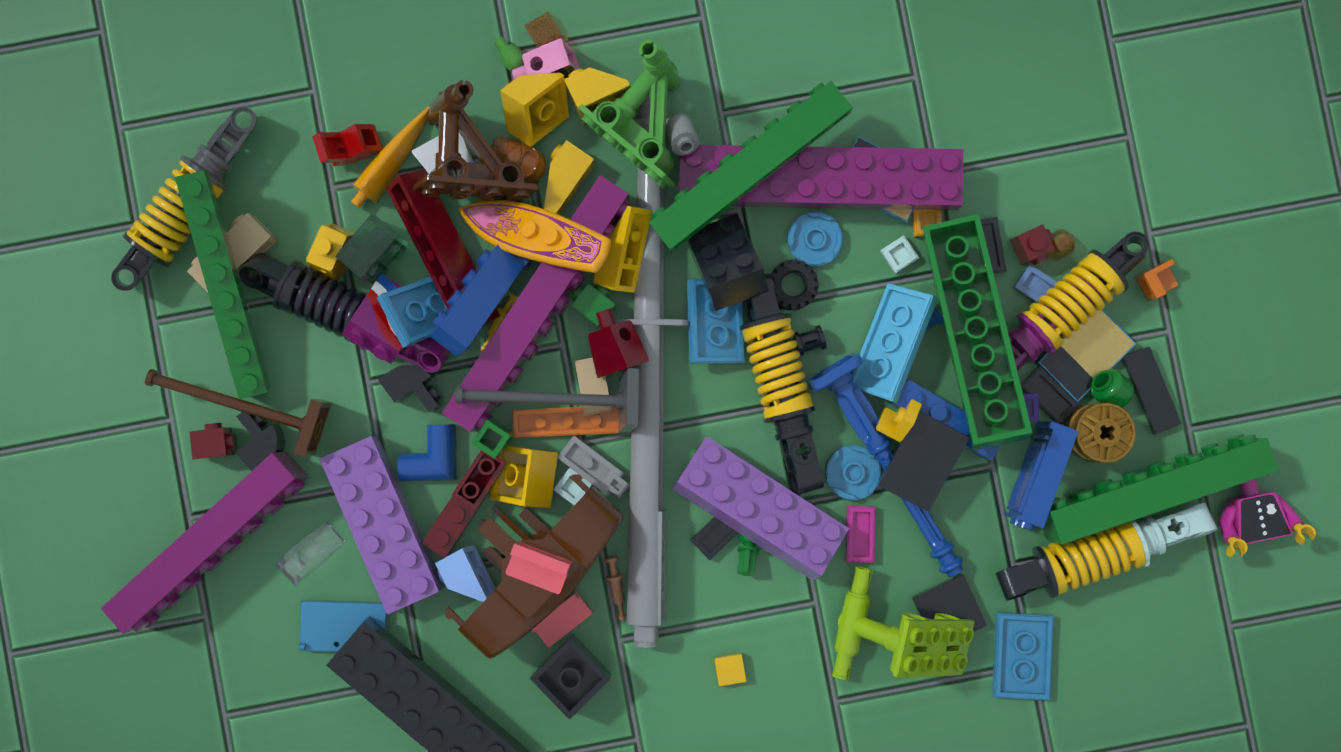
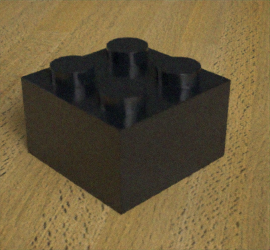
(571, 676)

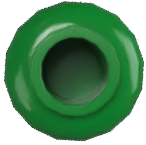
(1112, 388)

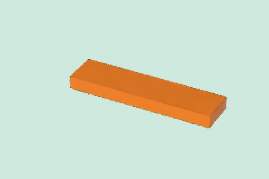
(562, 422)

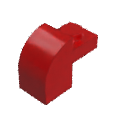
(347, 146)

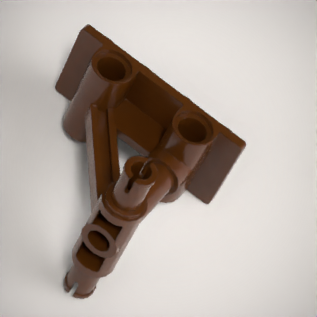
(451, 172)

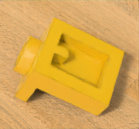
(898, 423)

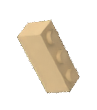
(246, 239)

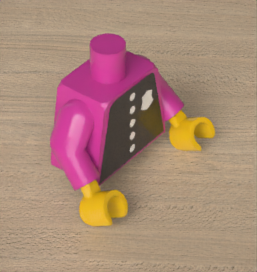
(1258, 518)

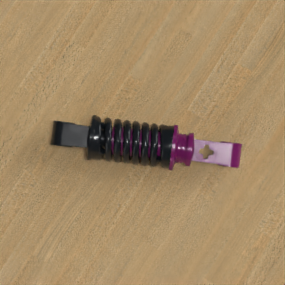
(324, 303)

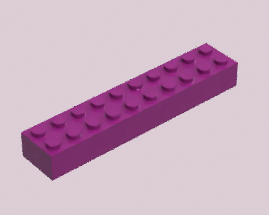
(847, 178)
(534, 312)

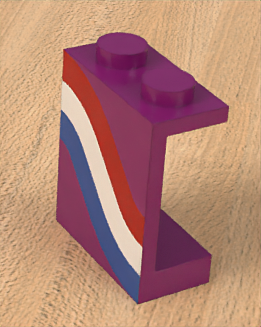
(370, 325)

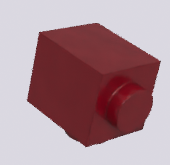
(1033, 245)
(212, 442)

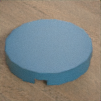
(815, 238)
(852, 472)

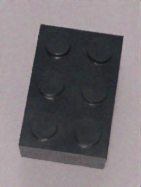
(727, 262)

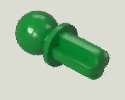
(747, 556)

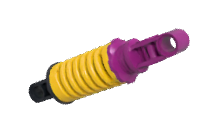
(1075, 299)

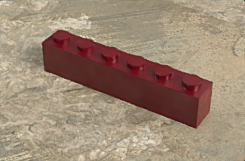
(433, 236)

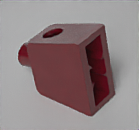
(615, 345)

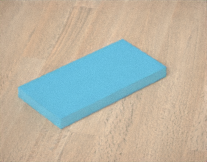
(893, 341)

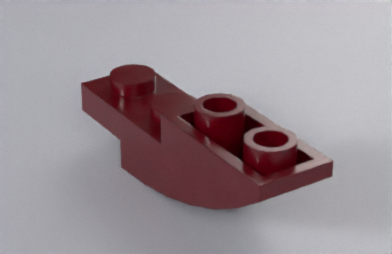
(464, 503)

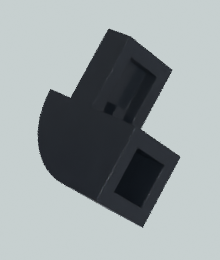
(408, 379)
(264, 441)

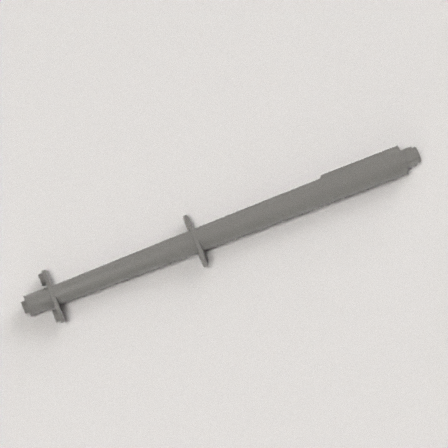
(646, 515)

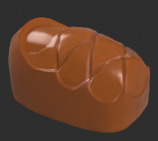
(528, 157)

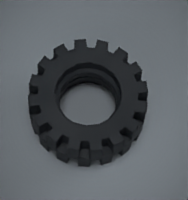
(807, 274)

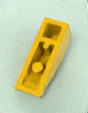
(566, 175)
(626, 251)

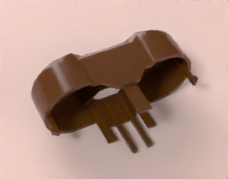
(520, 606)

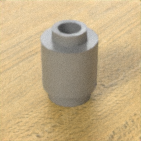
(682, 134)

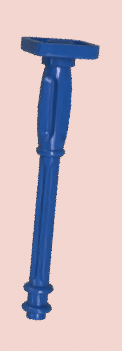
(864, 422)

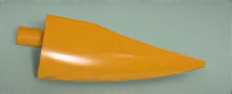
(387, 163)

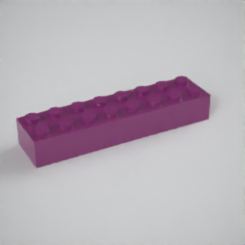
(205, 543)

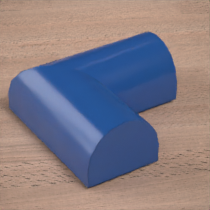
(437, 463)

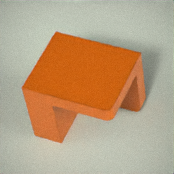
(1157, 280)

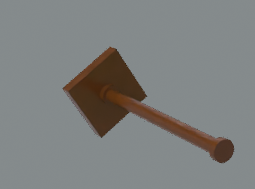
(309, 426)

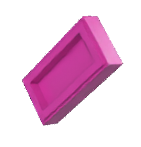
(861, 534)

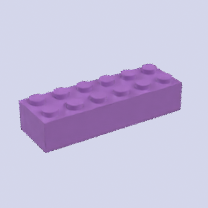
(760, 509)
(382, 523)

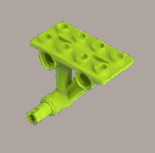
(918, 645)

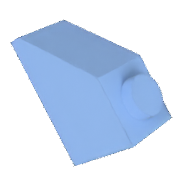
(466, 574)

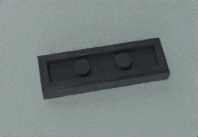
(1151, 390)

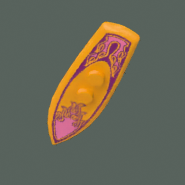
(537, 234)

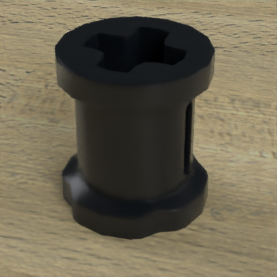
(810, 340)

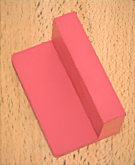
(538, 567)
(563, 619)

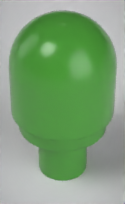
(510, 54)

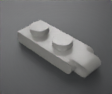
(593, 467)

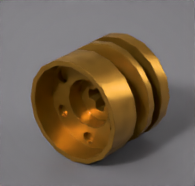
(1088, 421)

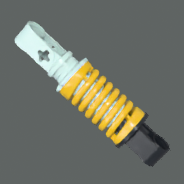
(1103, 553)

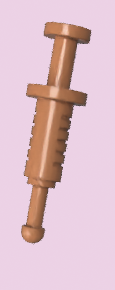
(616, 585)

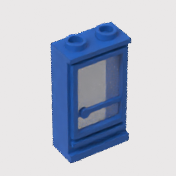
(1040, 475)

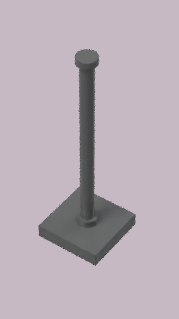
(625, 401)

